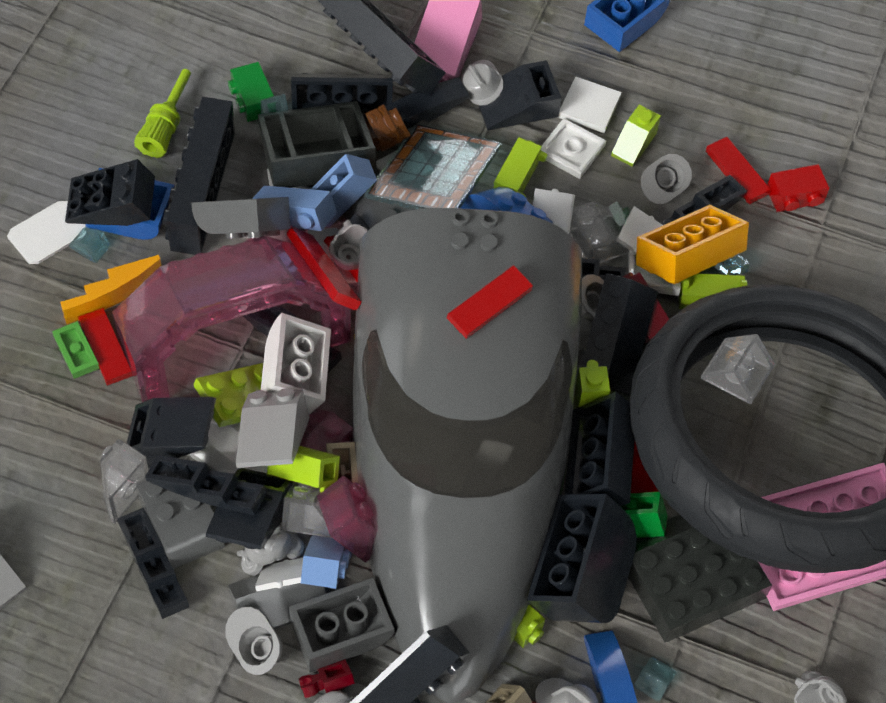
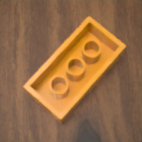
(691, 244)

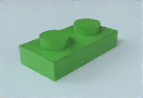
(75, 350)

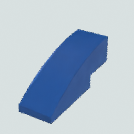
(609, 668)

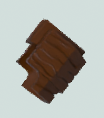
(386, 128)

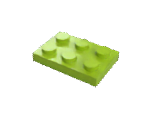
(230, 391)

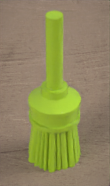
(161, 122)

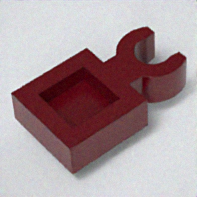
(331, 678)

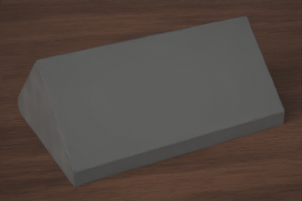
(272, 602)

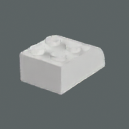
(297, 358)

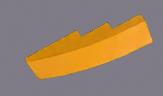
(111, 291)

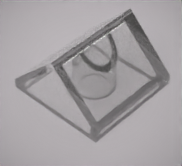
(740, 367)

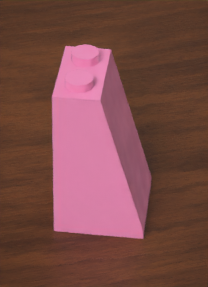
(449, 32)

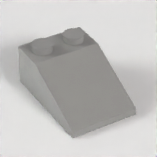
(271, 427)

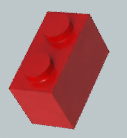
(798, 188)

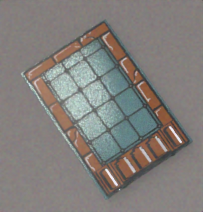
(433, 169)

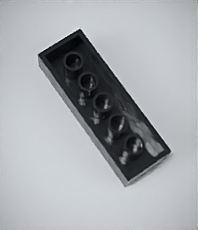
(386, 43)
(200, 173)

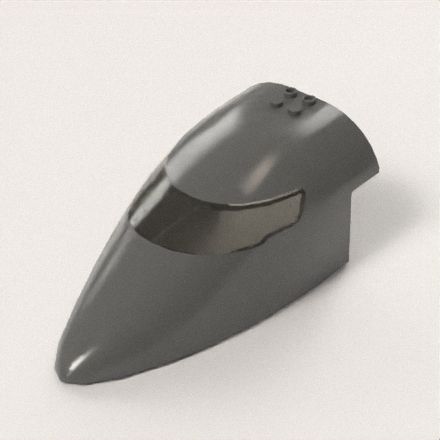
(460, 433)

